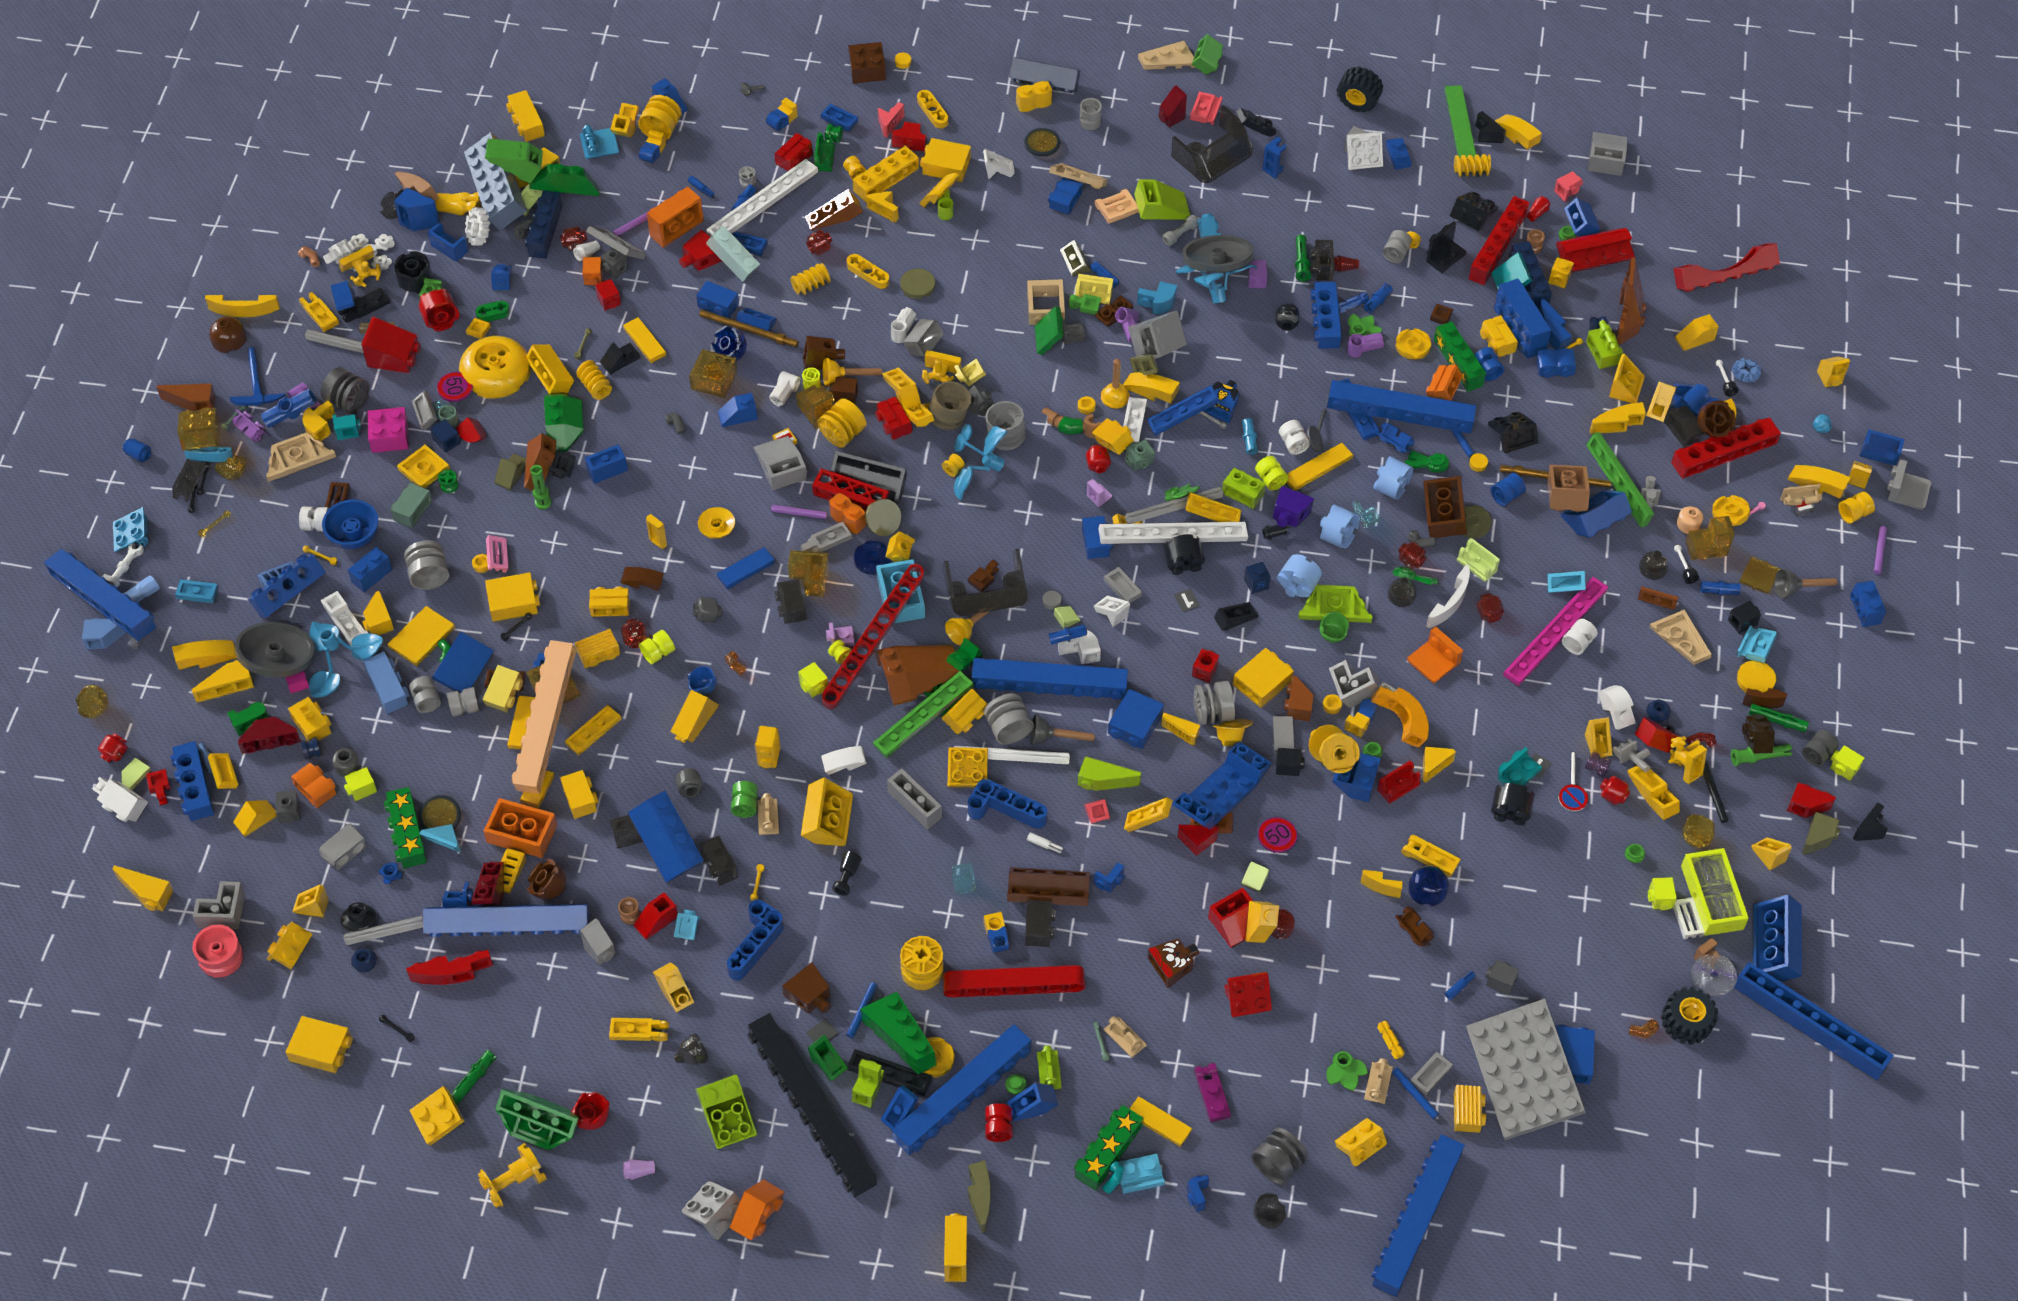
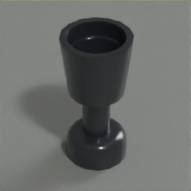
(848, 867)

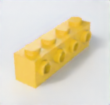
(886, 173)

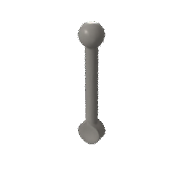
(1223, 425)

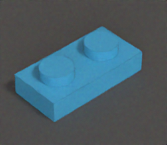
(196, 591)

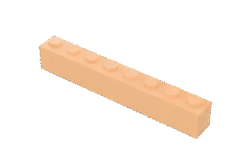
(544, 717)

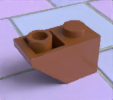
(1300, 700)

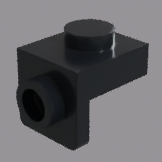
(563, 465)

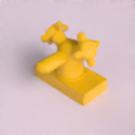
(358, 261)
(941, 365)
(1691, 757)

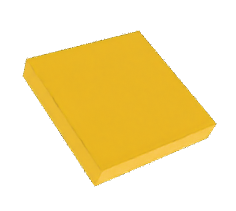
(967, 766)

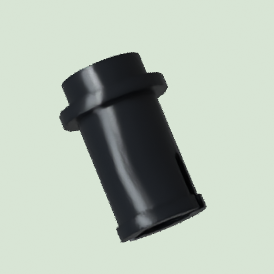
(1273, 531)

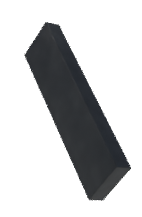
(893, 1073)

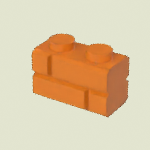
(1444, 382)

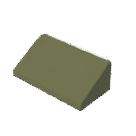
(1075, 258)

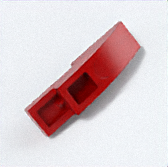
(441, 972)

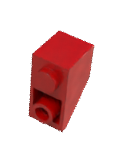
(1808, 801)
(656, 916)

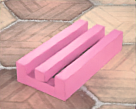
(504, 557)

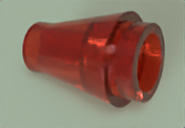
(1345, 264)

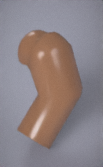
(311, 254)

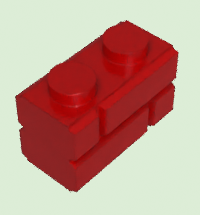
(793, 152)
(894, 418)

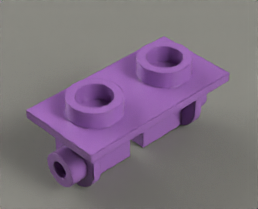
(244, 421)

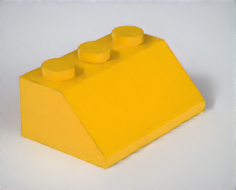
(827, 813)

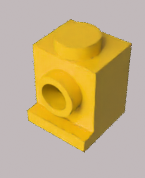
(899, 547)

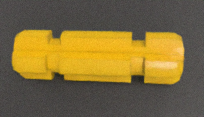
(1391, 1040)

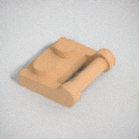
(1117, 210)

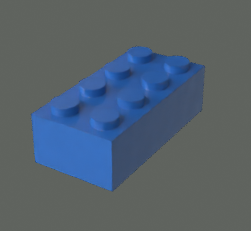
(1522, 317)

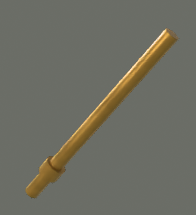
(779, 338)
(1544, 474)

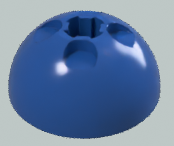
(350, 524)

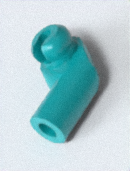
(1115, 1179)

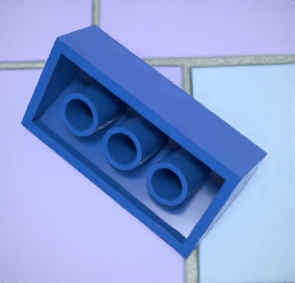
(665, 836)
(1778, 937)

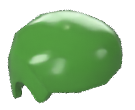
(1334, 627)

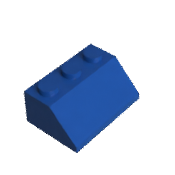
(1602, 511)

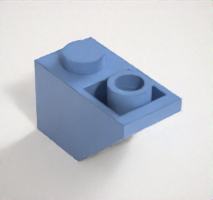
(100, 633)

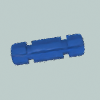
(1103, 272)
(1353, 302)

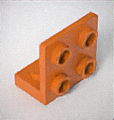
(1436, 656)

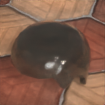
(389, 209)
(1269, 1211)

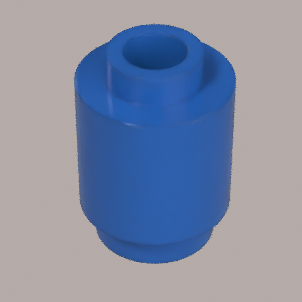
(137, 450)

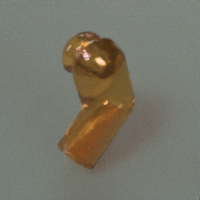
(731, 660)
(1645, 1031)

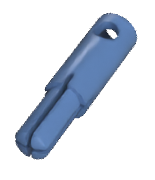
(205, 754)

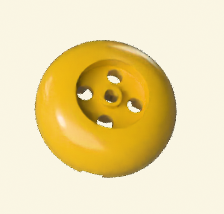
(494, 353)

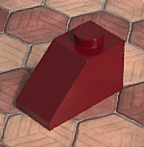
(1173, 107)

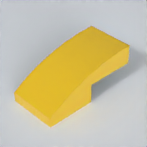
(1375, 882)

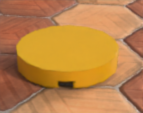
(1413, 344)
(1732, 506)
(1756, 676)
(944, 1057)

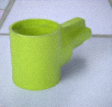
(945, 206)

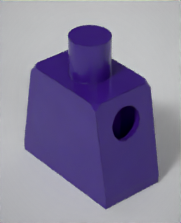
(1291, 507)

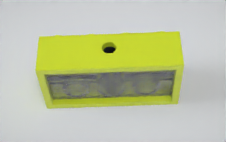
(1714, 891)

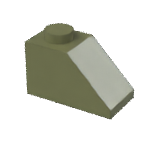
(1821, 833)

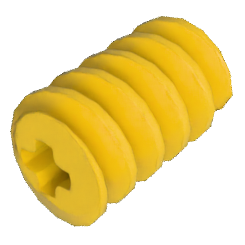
(1472, 164)
(810, 278)
(594, 380)

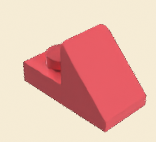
(890, 119)

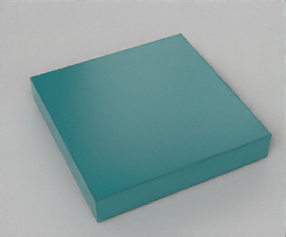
(1511, 270)

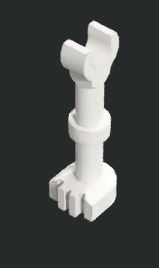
(123, 565)

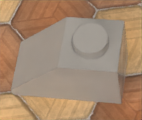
(597, 942)

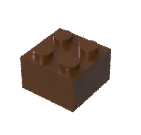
(867, 62)

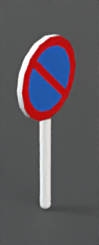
(1573, 796)

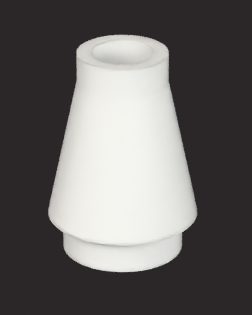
(586, 250)

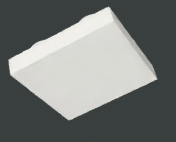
(1364, 150)

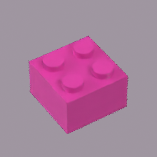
(388, 429)

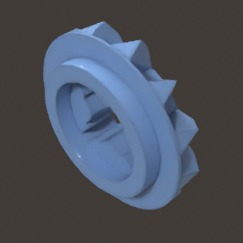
(1744, 375)

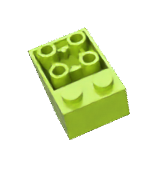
(1160, 201)
(726, 1111)

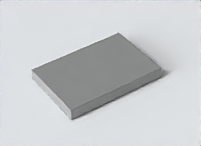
(616, 242)

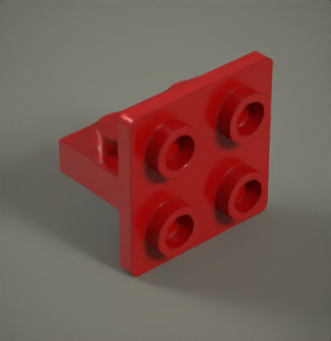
(1249, 994)

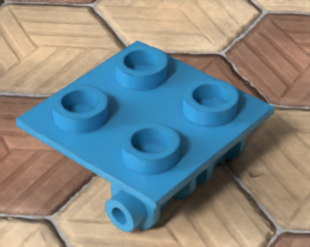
(598, 142)
(130, 529)

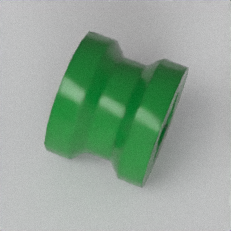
(836, 132)
(444, 478)

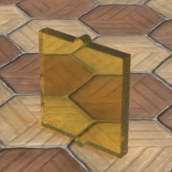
(1759, 575)

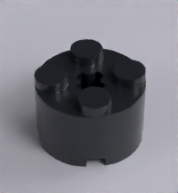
(412, 271)
(1184, 554)
(1512, 803)

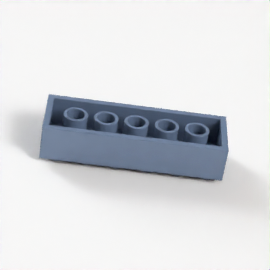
(495, 187)

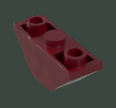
(267, 734)
(490, 885)

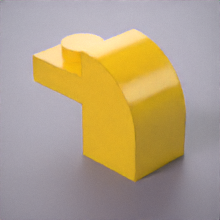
(624, 122)
(317, 421)

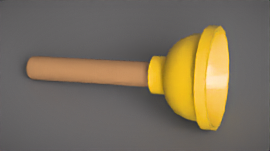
(832, 370)
(1115, 394)
(961, 628)

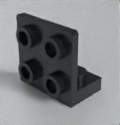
(1443, 250)
(1515, 431)

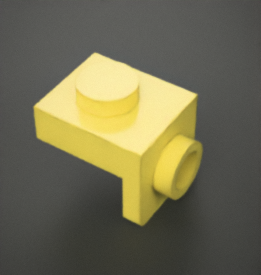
(970, 373)

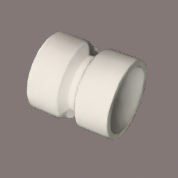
(1294, 437)
(311, 518)
(1579, 636)

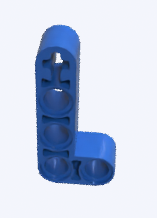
(1032, 814)
(741, 963)

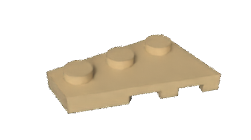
(1170, 55)
(1078, 175)
(1682, 636)

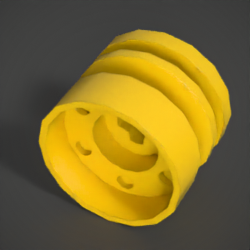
(660, 115)
(842, 423)
(923, 972)

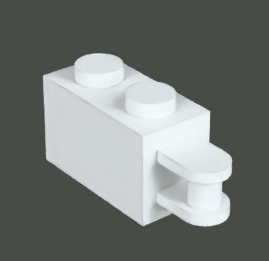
(119, 799)

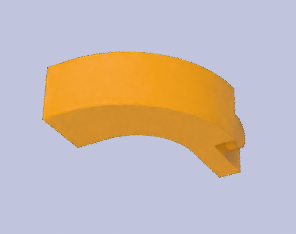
(1408, 710)

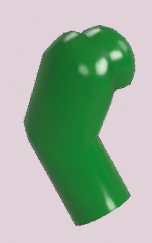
(444, 646)

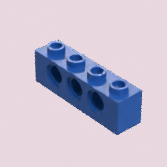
(1326, 315)
(312, 571)
(201, 805)

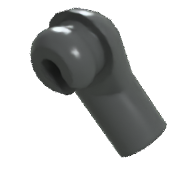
(1422, 542)

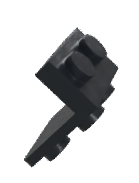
(1473, 210)

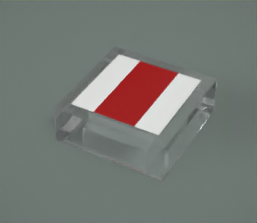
(1803, 509)

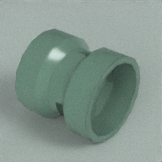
(449, 414)

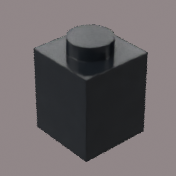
(1744, 616)
(1289, 762)

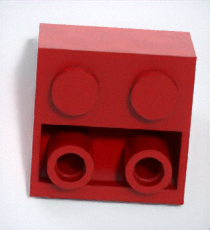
(1231, 916)

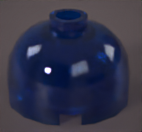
(729, 342)
(1428, 885)

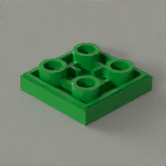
(1049, 330)

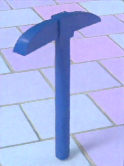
(257, 398)

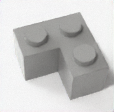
(1354, 686)
(223, 910)

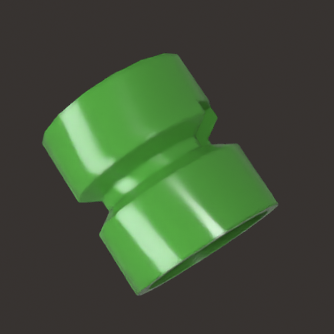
(744, 799)

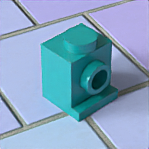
(346, 426)

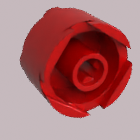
(438, 309)

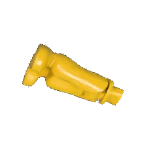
(457, 203)

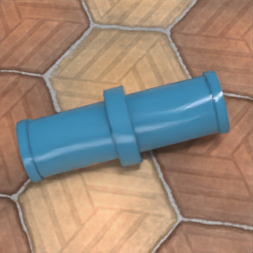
(1249, 436)

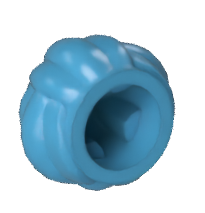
(1822, 423)

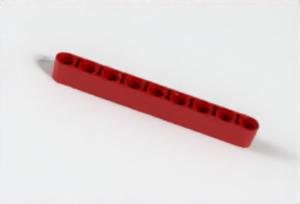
(872, 644)

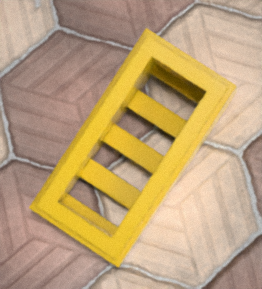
(1182, 728)
(514, 859)

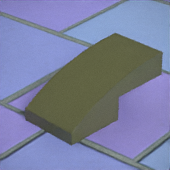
(1144, 364)

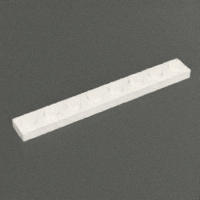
(765, 198)
(1166, 531)

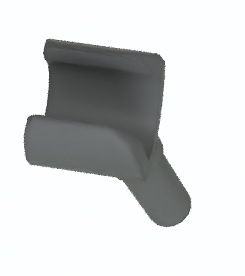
(747, 90)

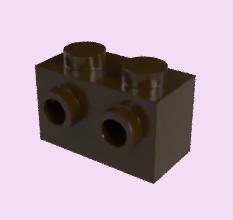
(1758, 734)

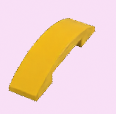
(265, 305)

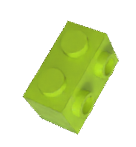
(1243, 488)

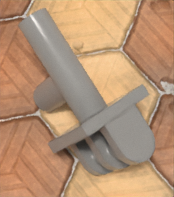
(1649, 493)
(1629, 751)

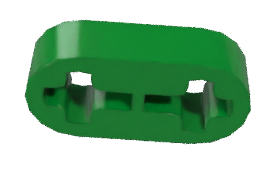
(492, 311)

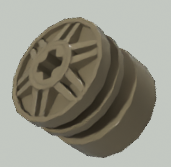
(950, 405)

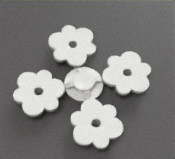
(383, 242)

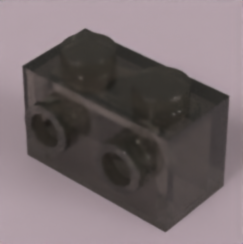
(1323, 260)
(791, 601)
(719, 861)
(1038, 923)

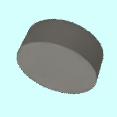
(1051, 600)

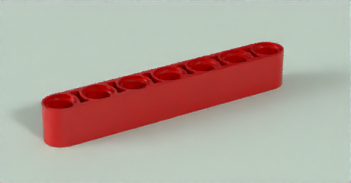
(1013, 981)

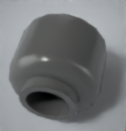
(706, 609)
(345, 761)
(689, 783)

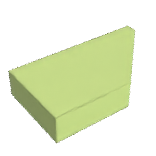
(134, 773)

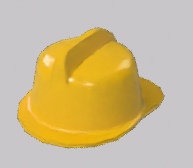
(1232, 731)

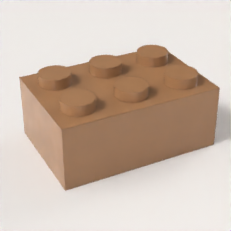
(1568, 488)

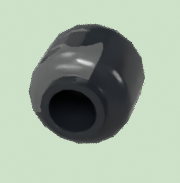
(1287, 317)

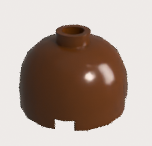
(227, 334)
(1716, 419)
(547, 880)

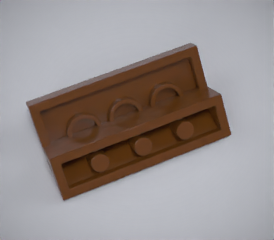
(1057, 886)

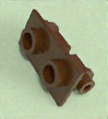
(1420, 934)

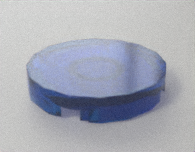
(869, 556)

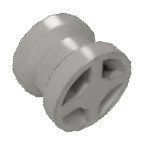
(747, 176)

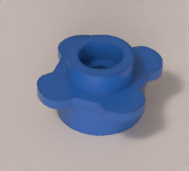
(388, 868)

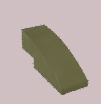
(980, 1193)

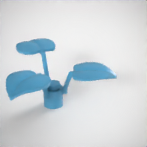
(1216, 289)
(990, 460)
(327, 638)

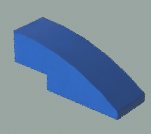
(1559, 336)

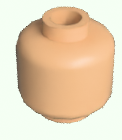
(1689, 519)

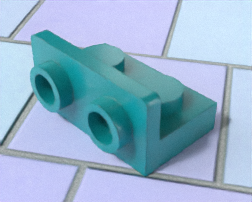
(1519, 769)

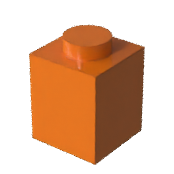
(592, 270)

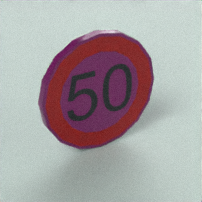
(454, 387)
(1277, 835)

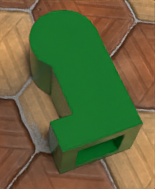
(243, 720)

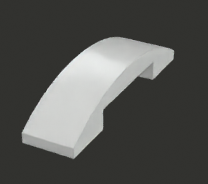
(1441, 613)
(342, 616)

